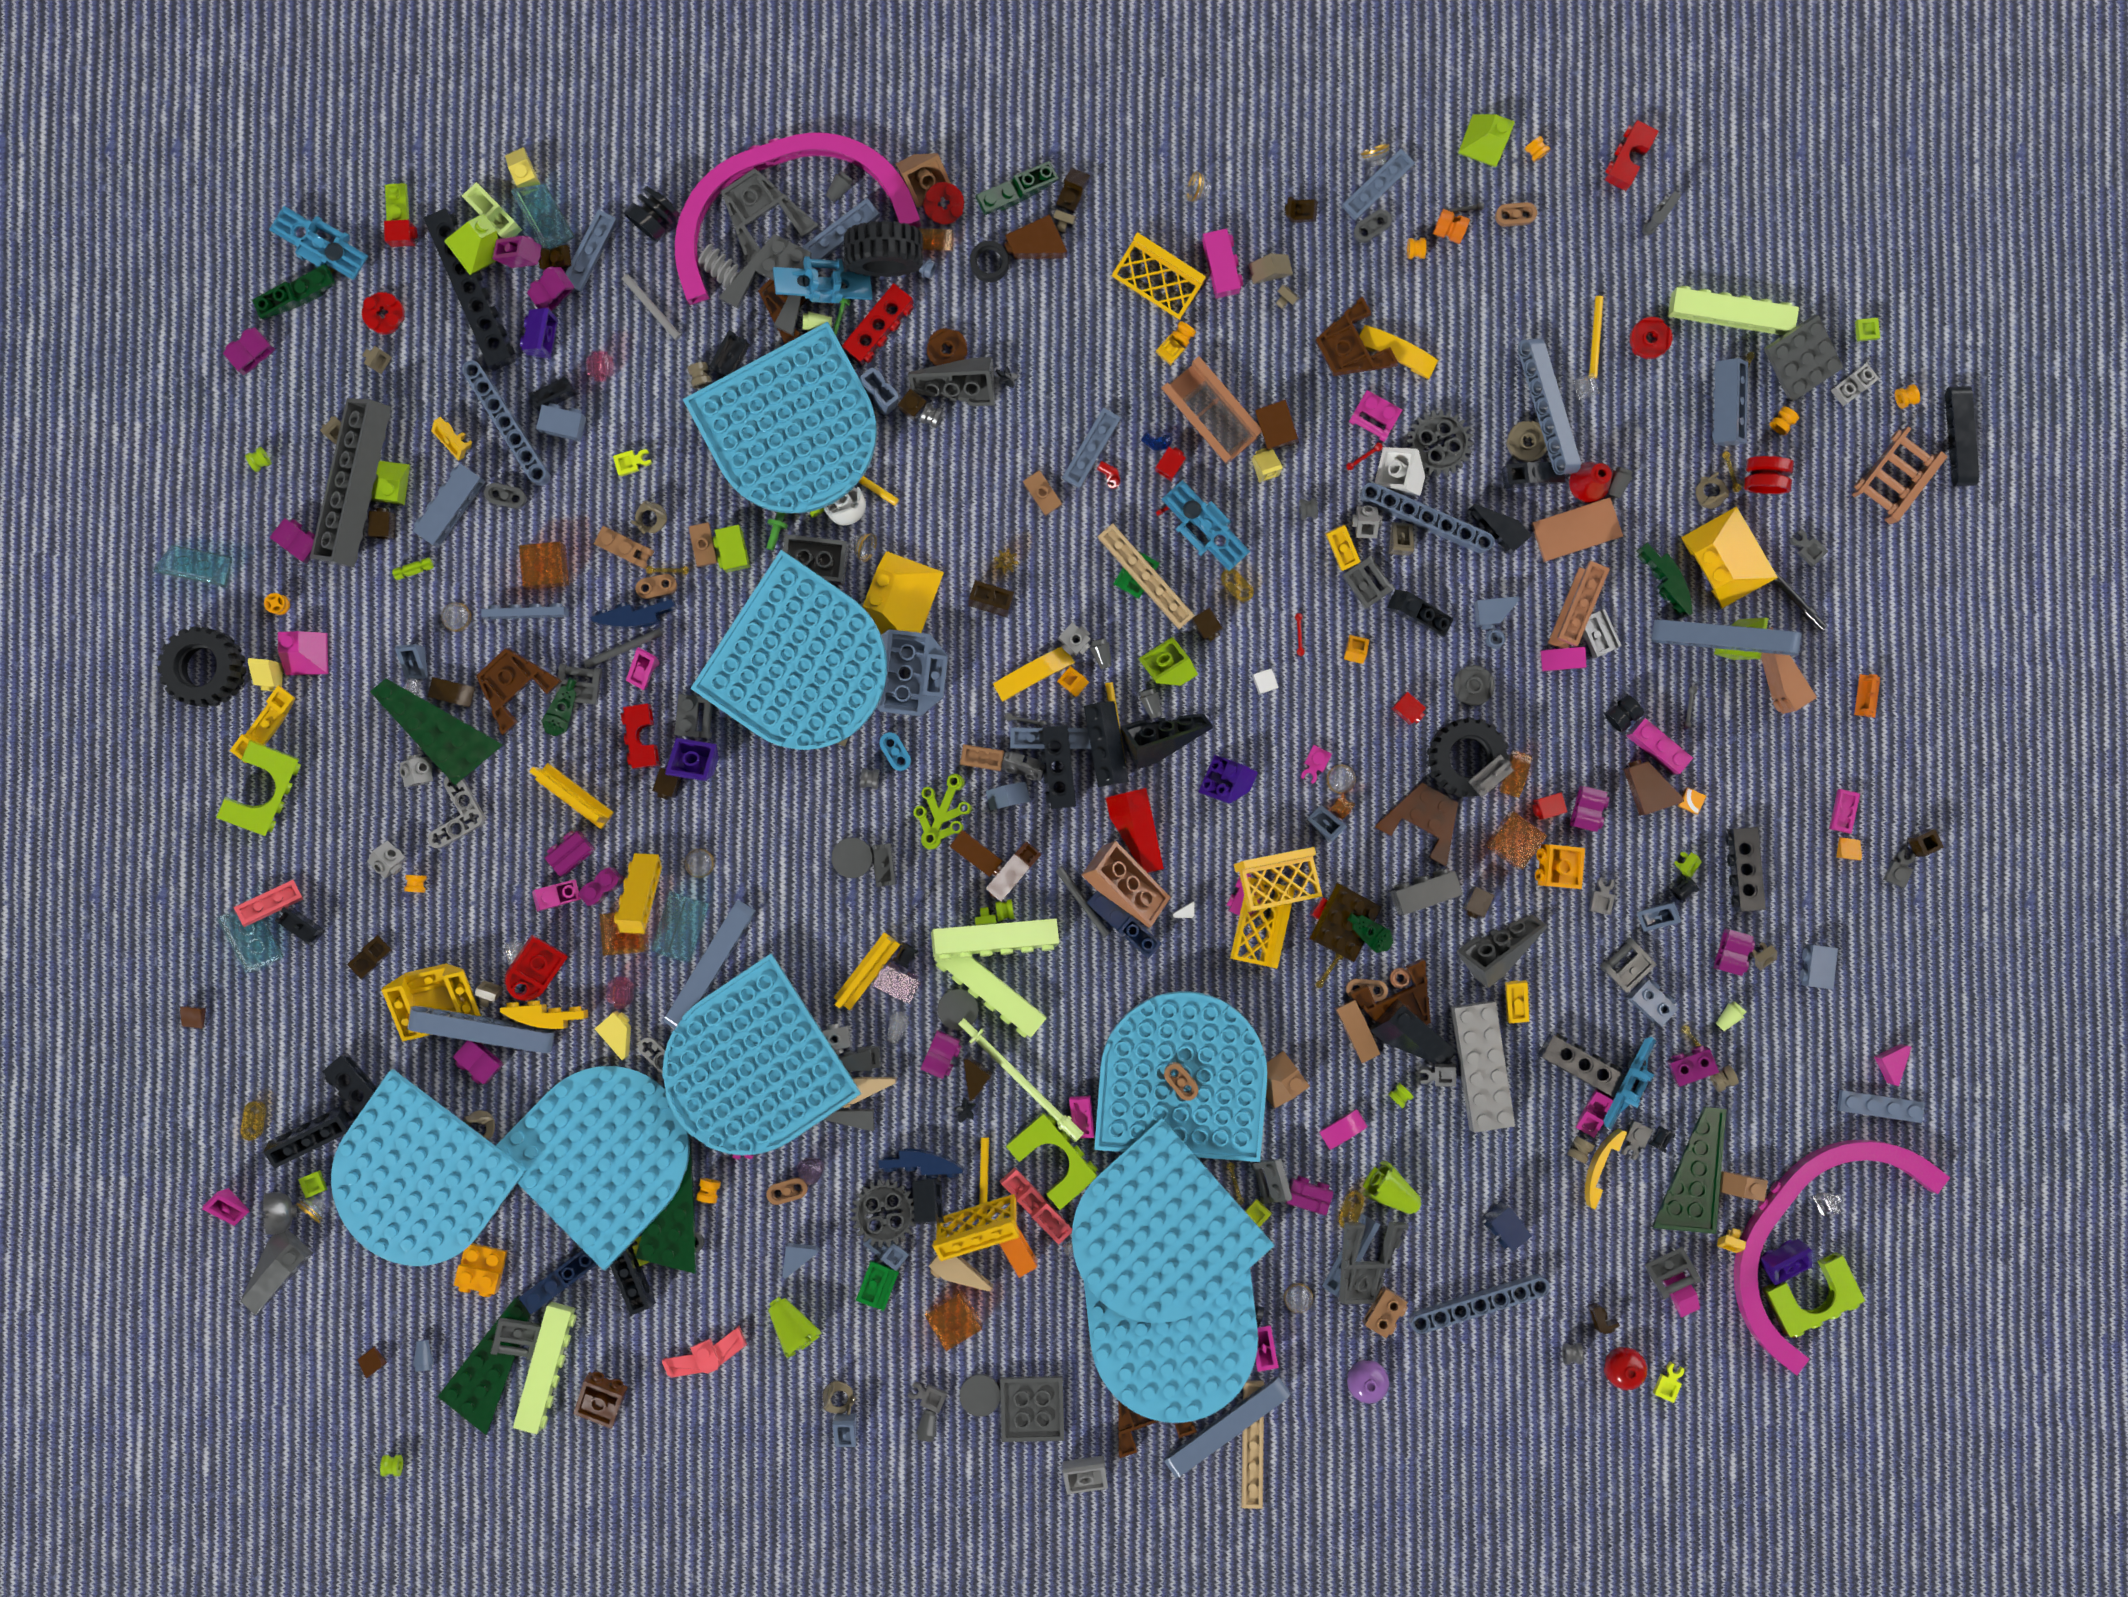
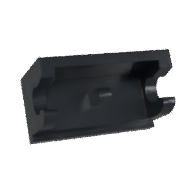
(729, 354)
(553, 393)
(300, 925)
(928, 1201)

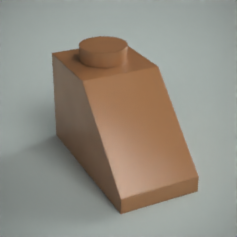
(1743, 1185)

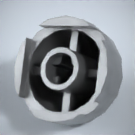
(278, 1212)

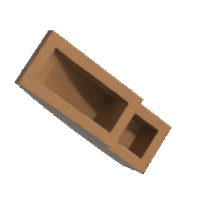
(1357, 1030)

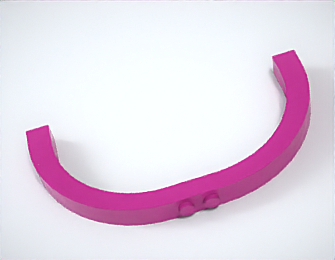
(767, 156)
(1775, 1205)

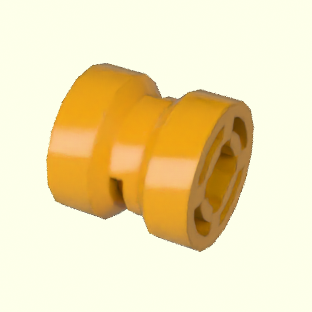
(1785, 418)
(708, 1190)

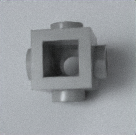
(1366, 522)
(1072, 632)
(416, 771)
(386, 859)
(843, 1035)

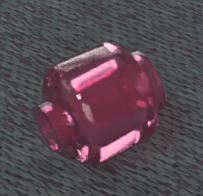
(600, 366)
(620, 992)

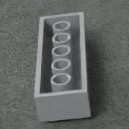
(1482, 1066)

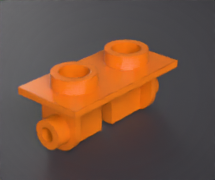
(1867, 695)

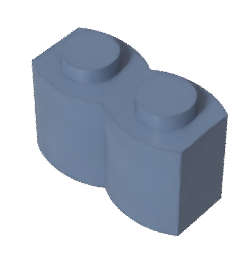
(882, 394)

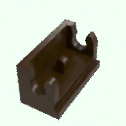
(991, 598)

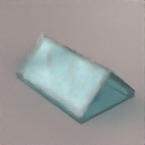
(543, 215)
(195, 566)
(680, 927)
(252, 944)

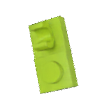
(396, 201)

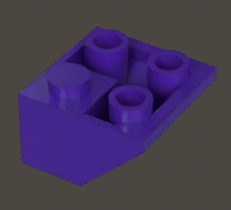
(1227, 780)

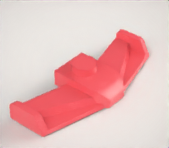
(705, 1355)

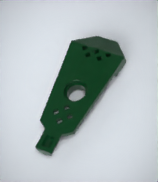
(558, 715)
(1380, 937)

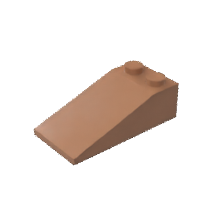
(1786, 683)
(1126, 883)

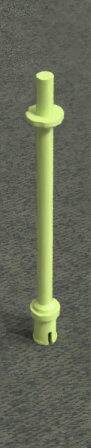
(1064, 1122)

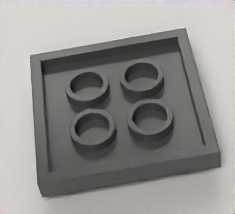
(1803, 358)
(1032, 1408)

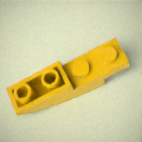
(536, 1014)

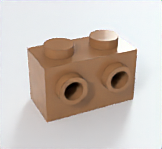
(1385, 1312)

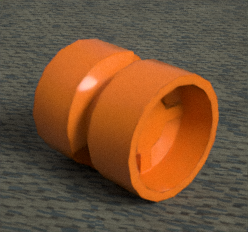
(1451, 226)

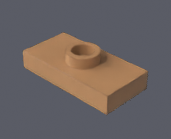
(1042, 493)
(703, 544)
(981, 757)

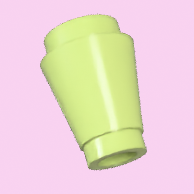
(812, 320)
(1731, 1015)

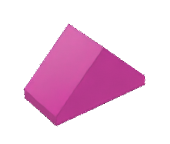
(1893, 1062)
(226, 1207)
(1685, 1299)
(1266, 1353)

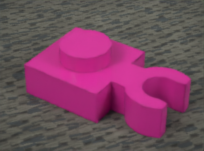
(1316, 760)

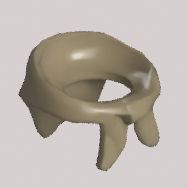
(1713, 501)
(658, 510)
(482, 1117)
(829, 1391)

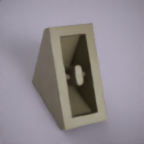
(1270, 268)
(1401, 539)

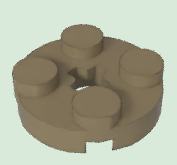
(1518, 449)

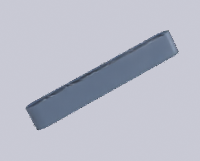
(1549, 406)
(499, 416)
(1436, 518)
(1726, 637)
(711, 962)
(480, 1029)
(1489, 1304)
(1227, 1427)

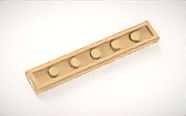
(1145, 576)
(1252, 1457)

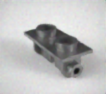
(1014, 764)
(1491, 775)

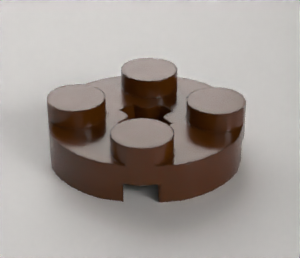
(950, 338)

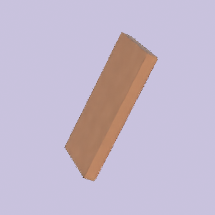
(1577, 529)

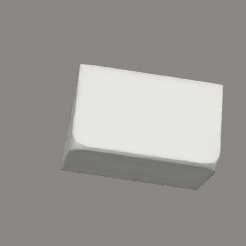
(1265, 681)
(1185, 912)

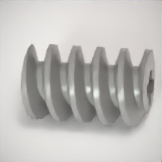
(717, 266)

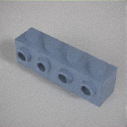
(1730, 402)
(448, 505)

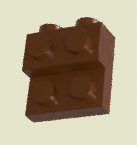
(600, 1399)

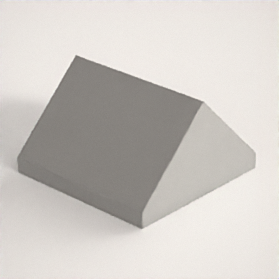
(1084, 1475)

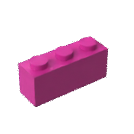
(1222, 263)
(1659, 746)

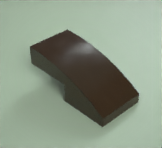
(450, 692)
(369, 957)

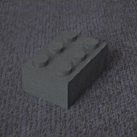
(823, 556)
(1425, 891)

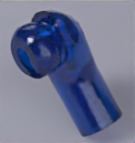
(1157, 443)

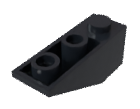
(1530, 474)
(1506, 530)
(1419, 612)

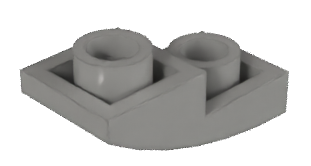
(1854, 384)

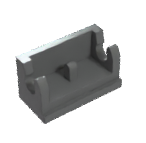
(884, 865)

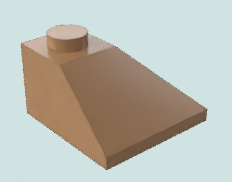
(920, 173)
(1283, 1080)

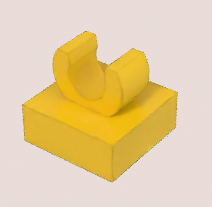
(1170, 350)
(1731, 1241)

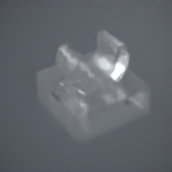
(1586, 386)
(1828, 1203)

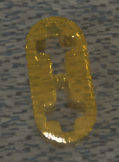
(1233, 588)
(258, 1121)
(1346, 1204)

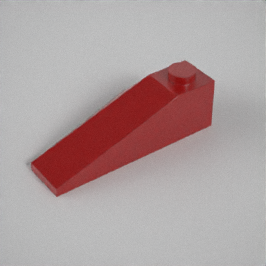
(1135, 824)

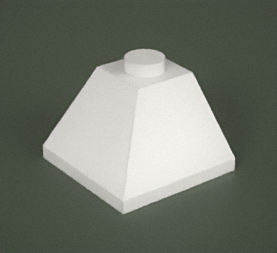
(1401, 471)

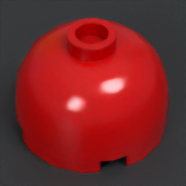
(1625, 1368)

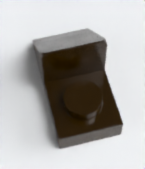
(1073, 189)

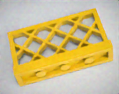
(1169, 261)
(572, 794)
(1279, 861)
(1274, 925)
(866, 971)
(980, 1235)

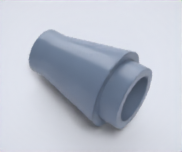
(423, 1357)

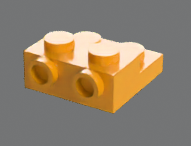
(1560, 866)
(480, 1270)

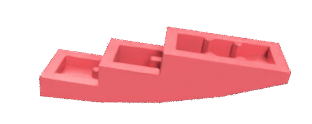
(1036, 1205)

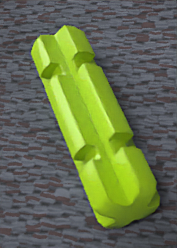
(412, 568)

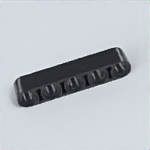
(1962, 436)

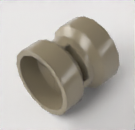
(699, 375)
(1724, 1078)
(1580, 1149)

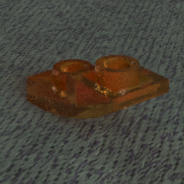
(937, 239)
(1515, 781)

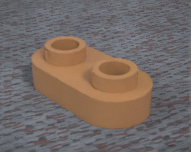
(1514, 213)
(656, 586)
(1371, 984)
(1180, 1080)
(787, 1190)

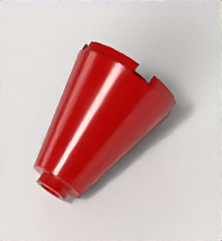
(1591, 482)

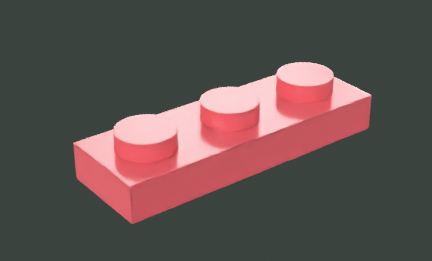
(268, 903)

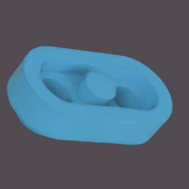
(894, 752)

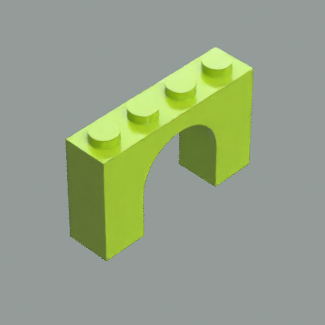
(260, 817)
(1044, 1131)
(1842, 1296)

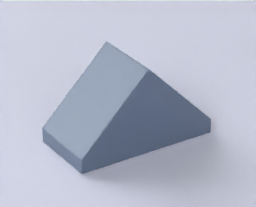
(412, 661)
(1008, 795)
(1326, 823)
(1659, 916)
(796, 1256)
(845, 1430)

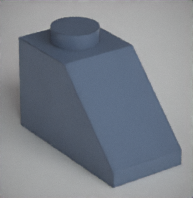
(1493, 611)

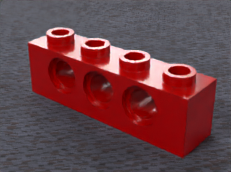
(893, 297)

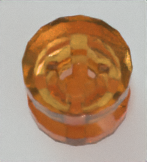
(1342, 806)

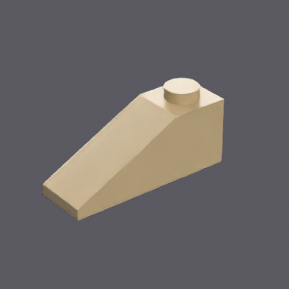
(870, 1086)
(960, 1272)

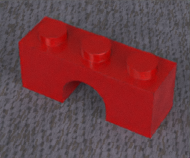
(1623, 171)
(636, 719)

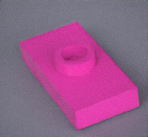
(1844, 811)
(1082, 1115)

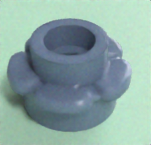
(928, 269)
(1500, 638)

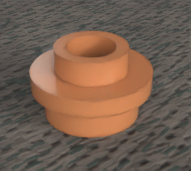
(1406, 978)

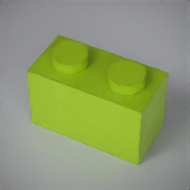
(731, 548)

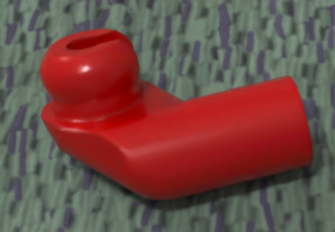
(1112, 474)

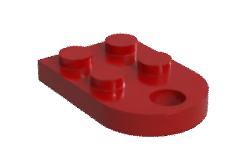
(533, 967)

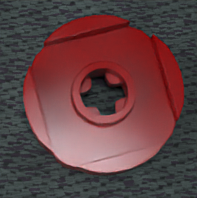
(933, 197)
(373, 305)
(1642, 347)

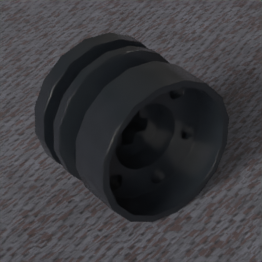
(652, 213)

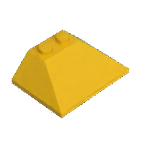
(1729, 557)
(901, 594)
(432, 987)

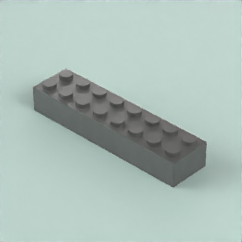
(350, 482)

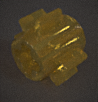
(1002, 557)

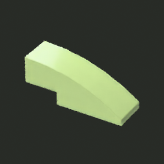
(484, 203)

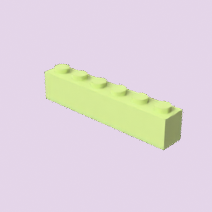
(1732, 311)
(995, 938)
(994, 992)
(544, 1368)

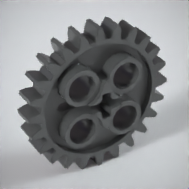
(1430, 427)
(886, 1233)

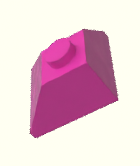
(303, 652)

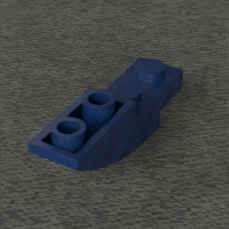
(626, 617)
(1125, 924)
(930, 1162)
(557, 1281)

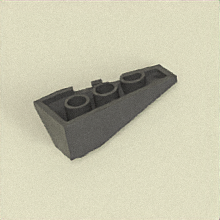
(962, 380)
(1497, 953)
(278, 1263)

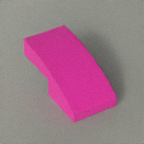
(1563, 659)
(1594, 1113)
(1343, 1129)

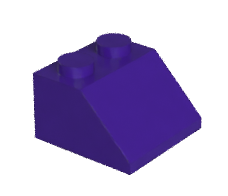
(539, 333)
(693, 759)
(1787, 1261)

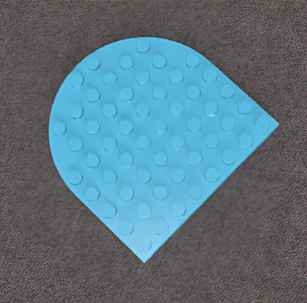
(790, 425)
(798, 661)
(1217, 1052)
(753, 1066)
(601, 1157)
(417, 1177)
(1161, 1232)
(1179, 1366)

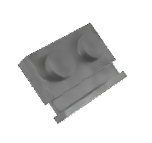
(1600, 634)

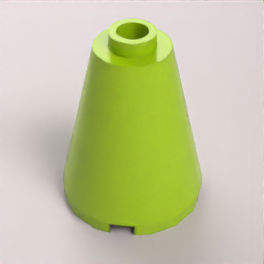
(1391, 1189)
(792, 1327)

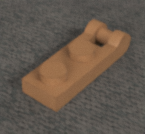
(623, 547)

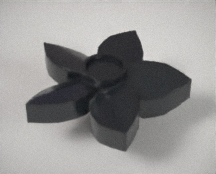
(1007, 377)
(965, 1110)

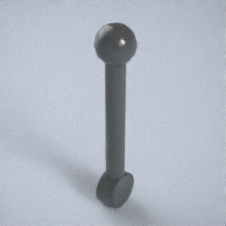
(1480, 206)
(1692, 690)
(1008, 716)

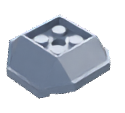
(927, 678)

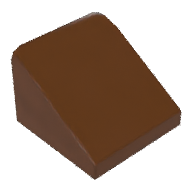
(192, 1016)
(371, 1362)

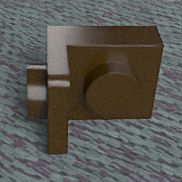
(555, 257)
(1599, 1319)

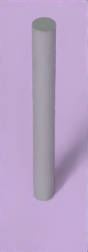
(651, 306)

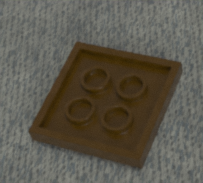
(1335, 930)

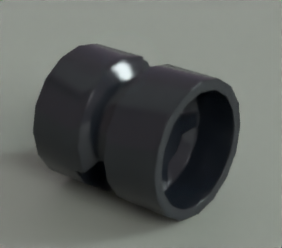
(1622, 715)

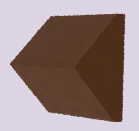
(1277, 425)

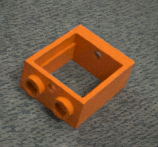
(1020, 1254)

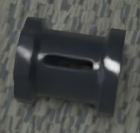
(1684, 889)
(905, 955)
(1662, 1139)

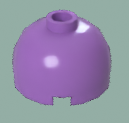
(1368, 1381)

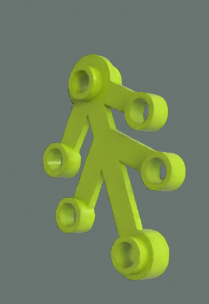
(941, 814)

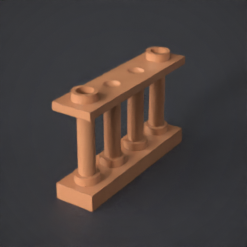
(1906, 494)
(1578, 605)

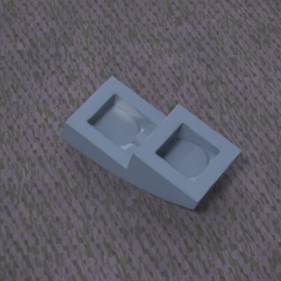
(891, 1256)

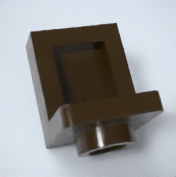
(1301, 210)

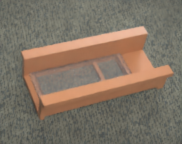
(1213, 410)

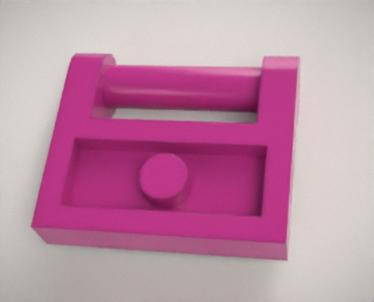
(1379, 410)

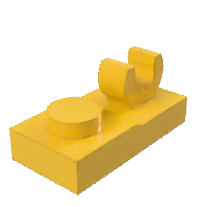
(451, 441)
(1342, 547)
(1517, 1001)

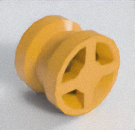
(1537, 149)
(1416, 248)
(1183, 333)
(1907, 396)
(272, 602)
(415, 883)

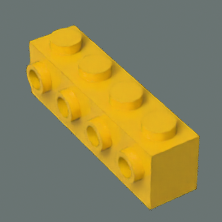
(638, 893)

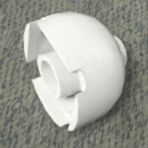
(848, 508)

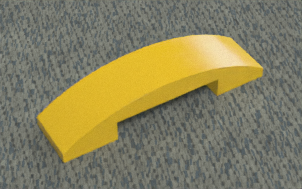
(1405, 352)
(1032, 673)
(267, 722)
(1613, 1141)

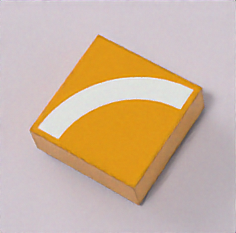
(1692, 801)

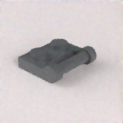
(1660, 213)
(1362, 584)
(586, 692)
(688, 714)
(1633, 970)
(1275, 1178)
(1670, 1266)
(515, 1332)

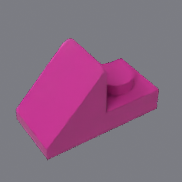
(642, 668)

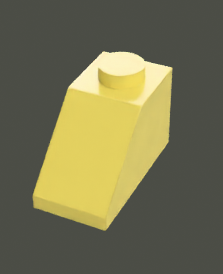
(521, 168)
(1266, 464)
(266, 673)
(616, 1033)

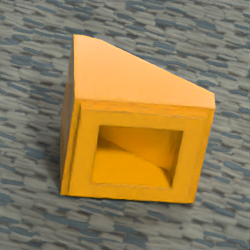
(1356, 649)
(1073, 681)
(1849, 849)

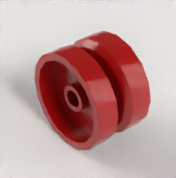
(1769, 475)

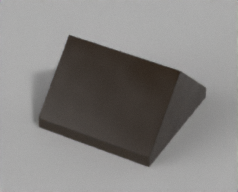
(976, 1076)

